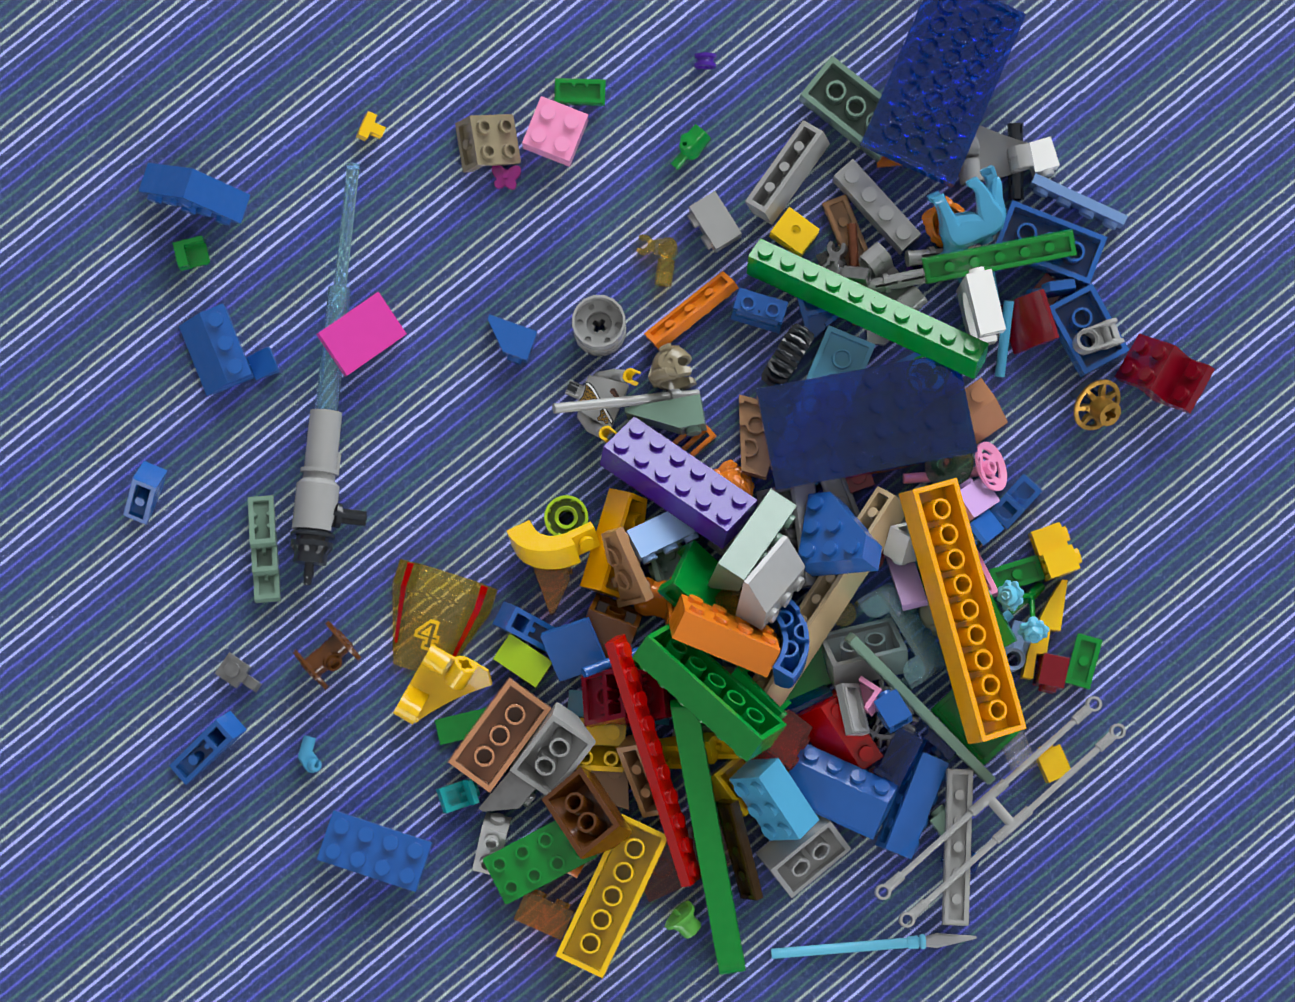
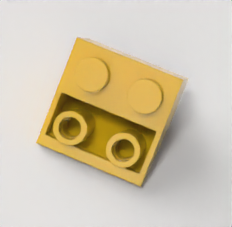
(603, 754)

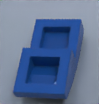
(1016, 500)

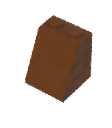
(612, 621)

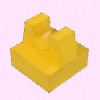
(370, 127)

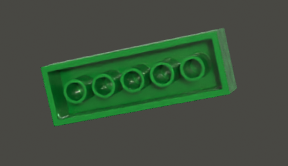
(710, 693)

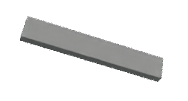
(957, 847)

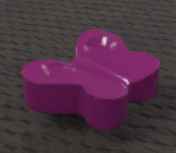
(506, 177)

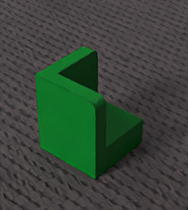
(191, 253)

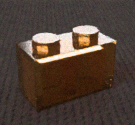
(544, 914)

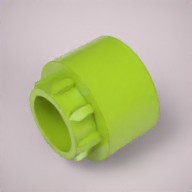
(564, 504)

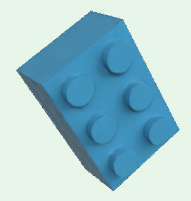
(774, 799)

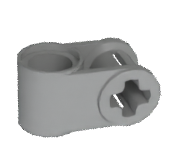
(1102, 336)

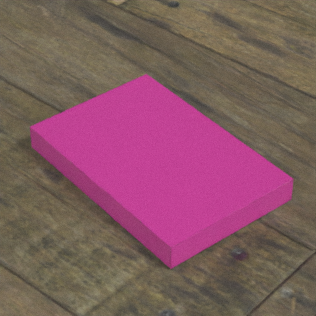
(361, 334)

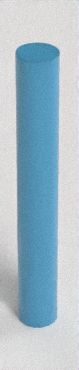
(1004, 339)

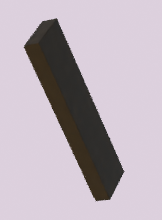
(739, 849)

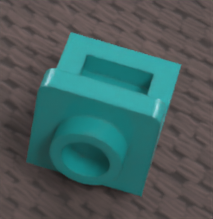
(458, 795)

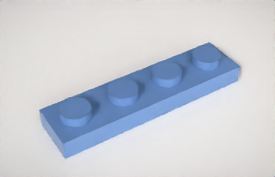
(1087, 207)

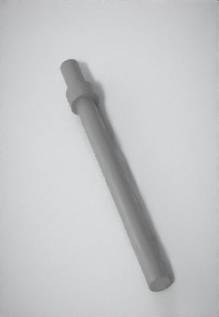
(621, 401)

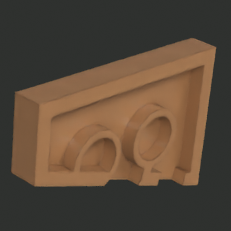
(628, 574)

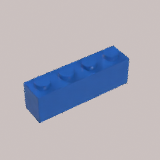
(912, 806)

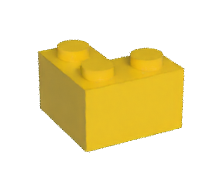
(1054, 552)

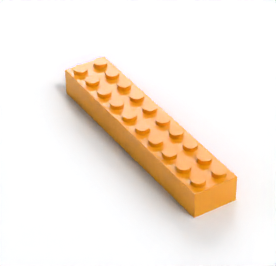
(962, 611)

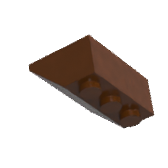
(586, 814)

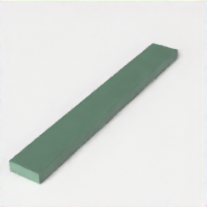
(919, 708)

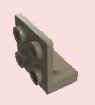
(487, 141)

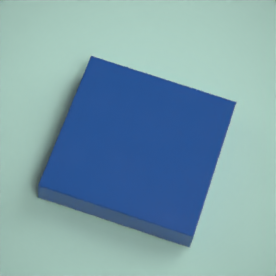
(572, 648)

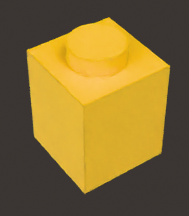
(1053, 763)

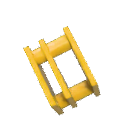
(794, 232)

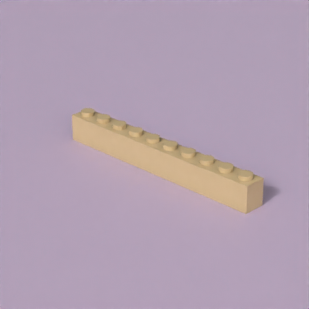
(833, 592)

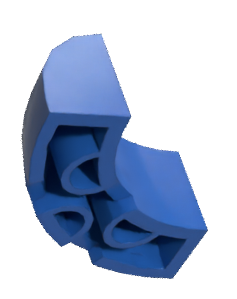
(795, 639)

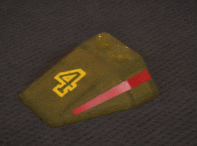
(435, 610)

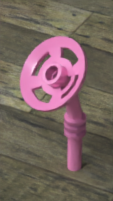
(982, 469)

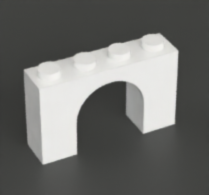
(980, 305)

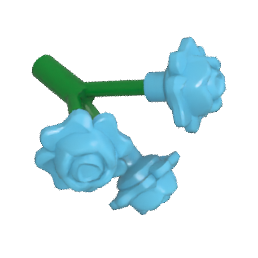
(1014, 598)

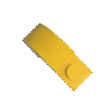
(552, 551)

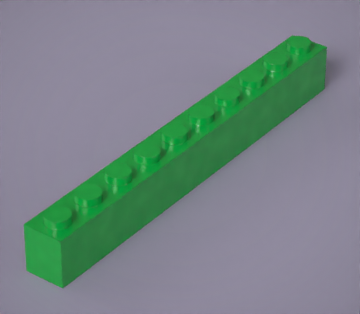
(867, 308)

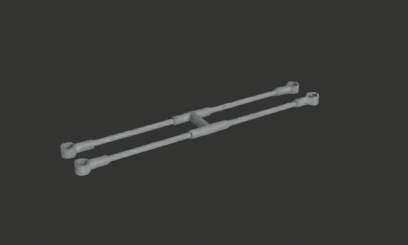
(1011, 823)

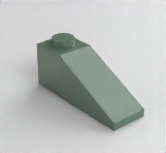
(675, 415)

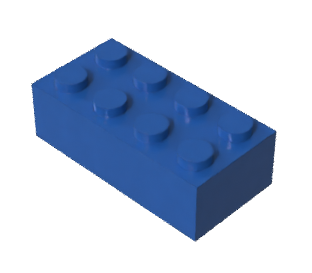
(1026, 222)
(375, 851)

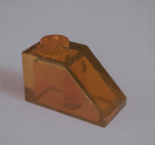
(553, 585)

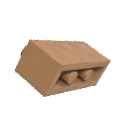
(636, 776)

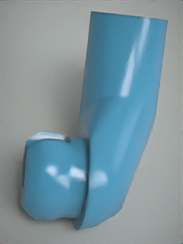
(307, 756)

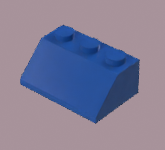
(216, 350)

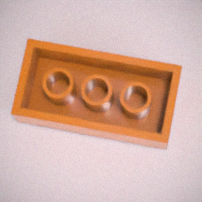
(724, 635)

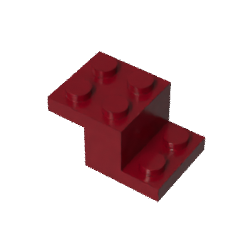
(1164, 373)
(604, 703)

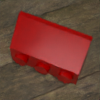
(830, 736)

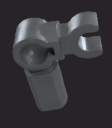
(834, 263)

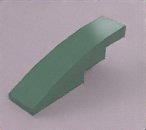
(264, 549)

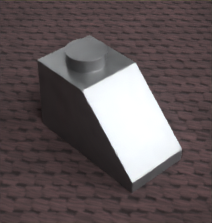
(509, 794)

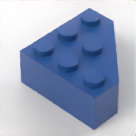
(194, 192)
(835, 539)

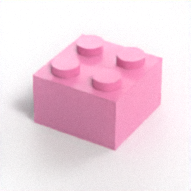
(555, 131)

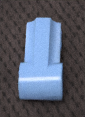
(1017, 648)

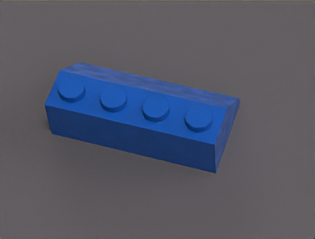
(843, 791)

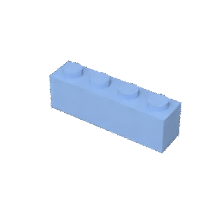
(659, 536)

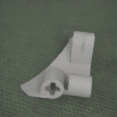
(995, 149)
(881, 262)

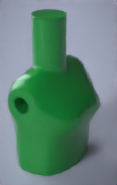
(691, 145)

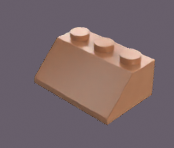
(984, 411)

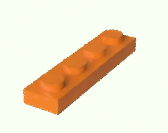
(691, 310)

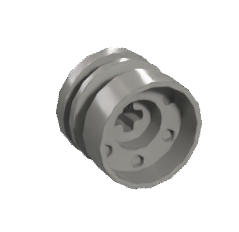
(594, 312)

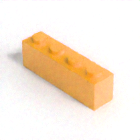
(620, 510)

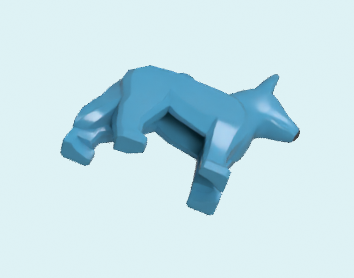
(968, 228)

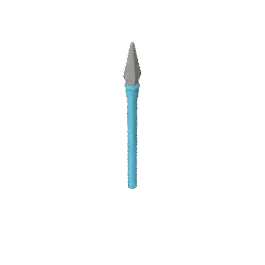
(911, 942)

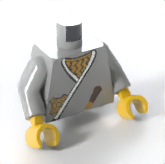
(601, 385)

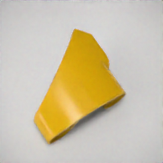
(438, 682)

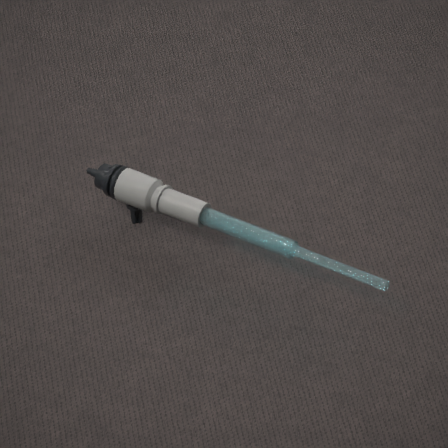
(317, 492)

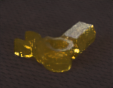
(667, 249)

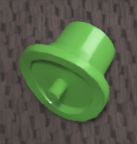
(683, 920)

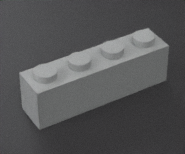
(787, 172)
(876, 207)

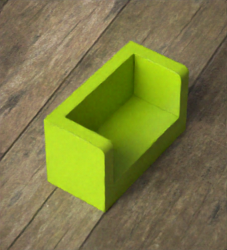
(523, 660)

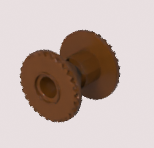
(327, 656)

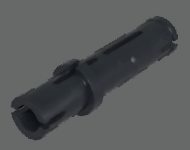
(1016, 180)

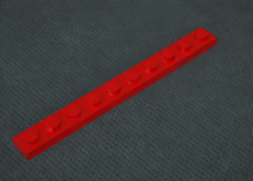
(653, 760)

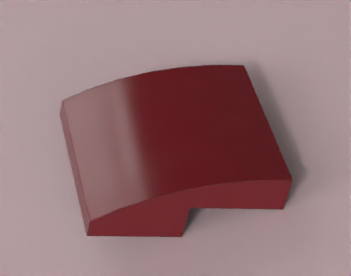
(1031, 322)

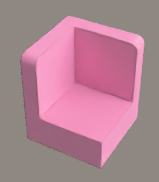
(869, 692)

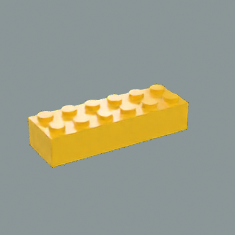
(612, 899)

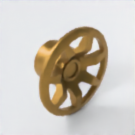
(1101, 407)

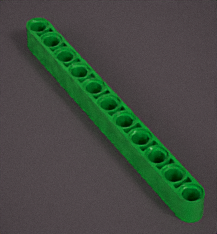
(708, 840)

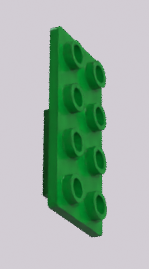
(532, 862)

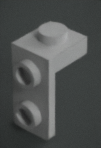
(491, 838)

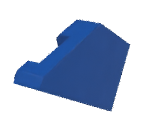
(1057, 288)

